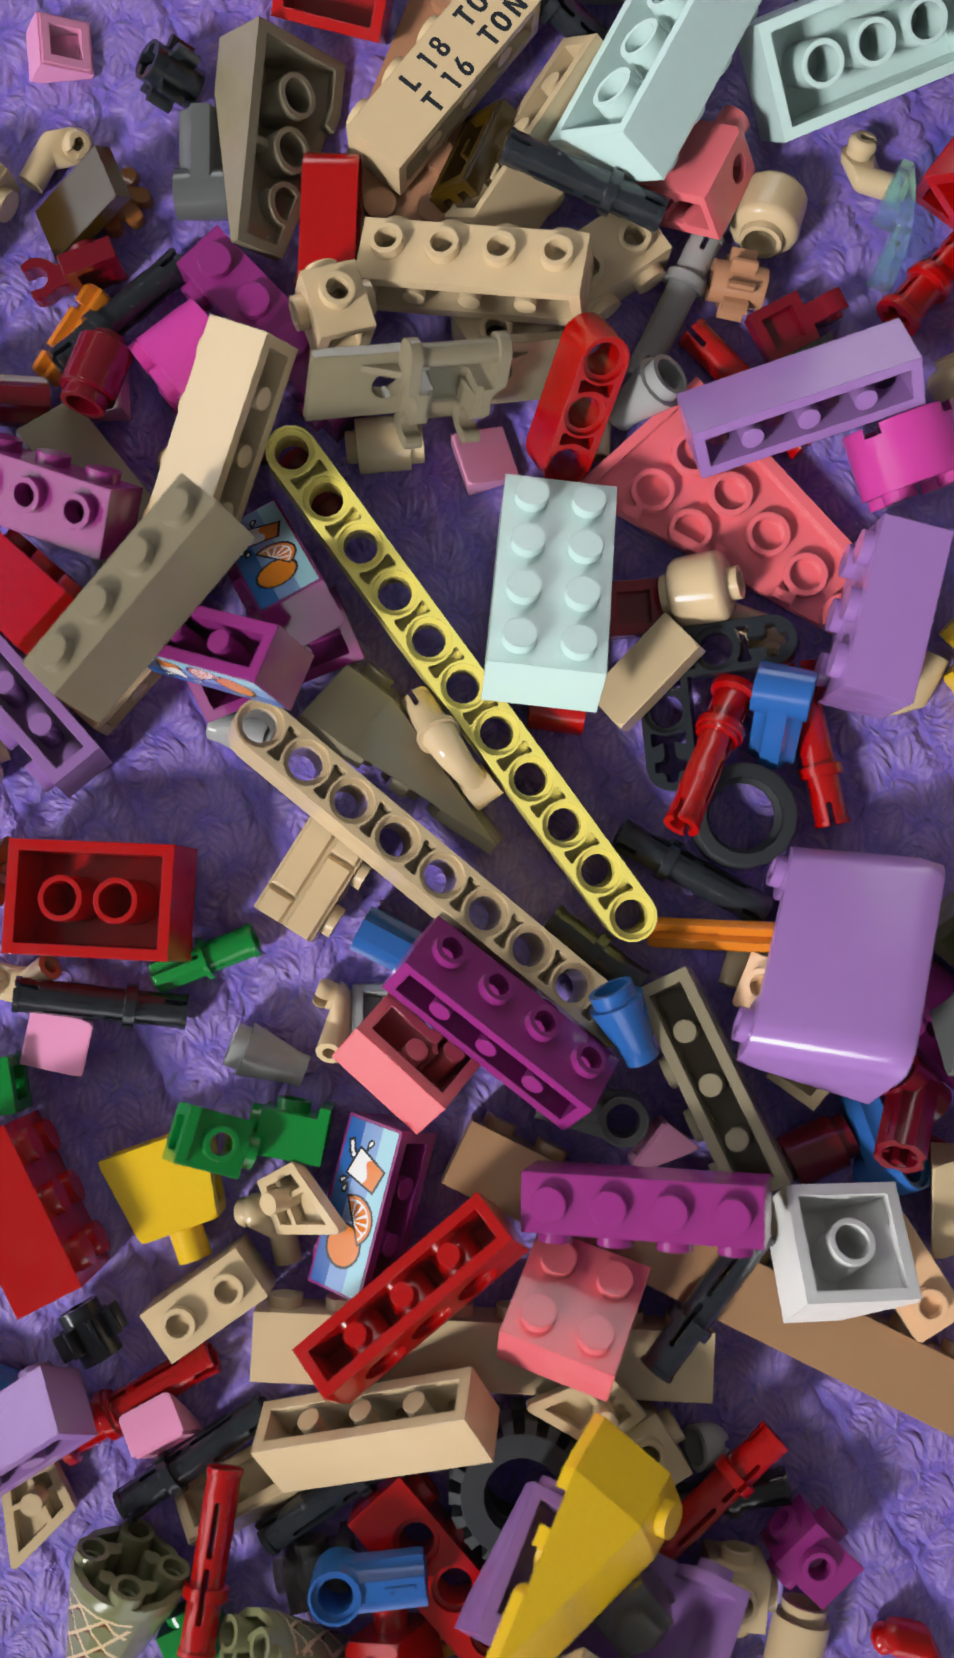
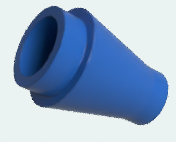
(624, 1018)

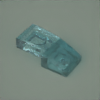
(895, 216)

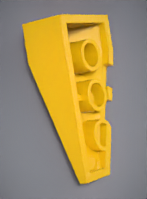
(602, 1538)

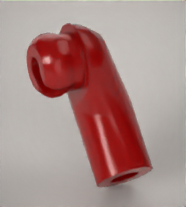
(903, 1638)

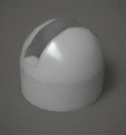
(704, 1445)

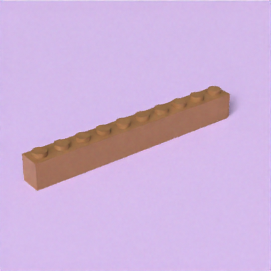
(859, 1351)

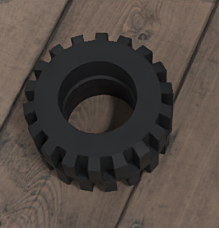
(518, 1436)

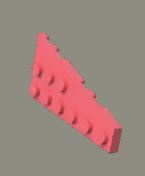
(746, 513)

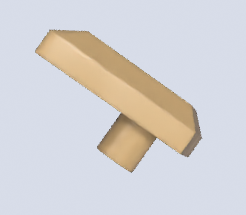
(298, 1203)
(572, 1410)
(36, 1511)

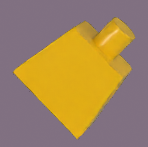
(165, 1196)

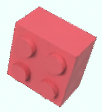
(573, 1315)

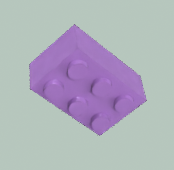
(883, 616)

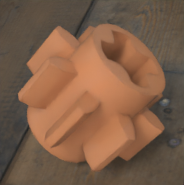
(737, 284)

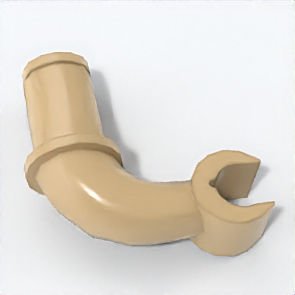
(441, 738)

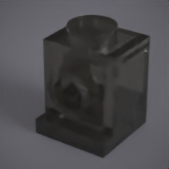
(295, 1569)
(638, 1615)

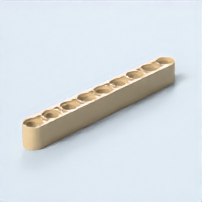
(419, 850)

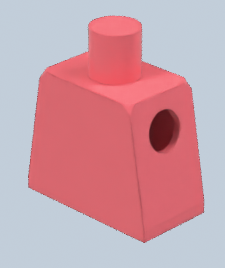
(708, 176)

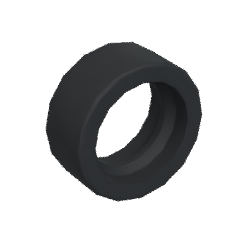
(784, 821)

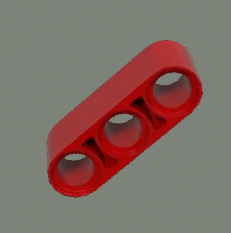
(330, 207)
(576, 376)

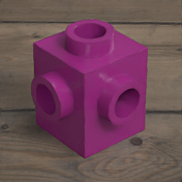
(810, 1550)

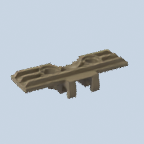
(429, 380)

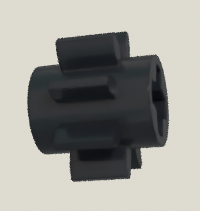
(170, 73)
(90, 1332)

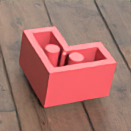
(405, 1063)

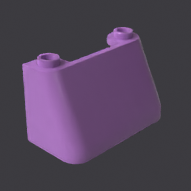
(844, 970)
(704, 1611)

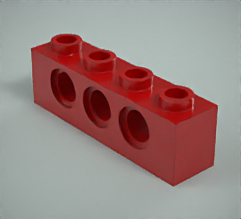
(410, 1300)
(380, 1525)

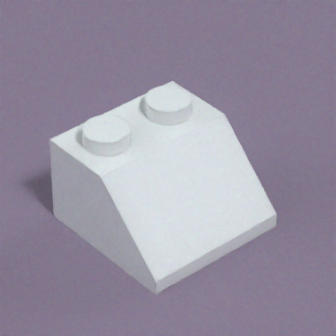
(840, 1251)

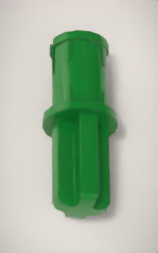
(207, 958)

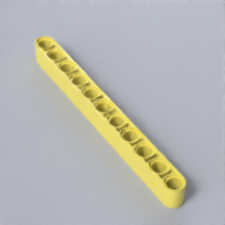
(421, 613)

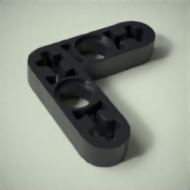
(757, 630)

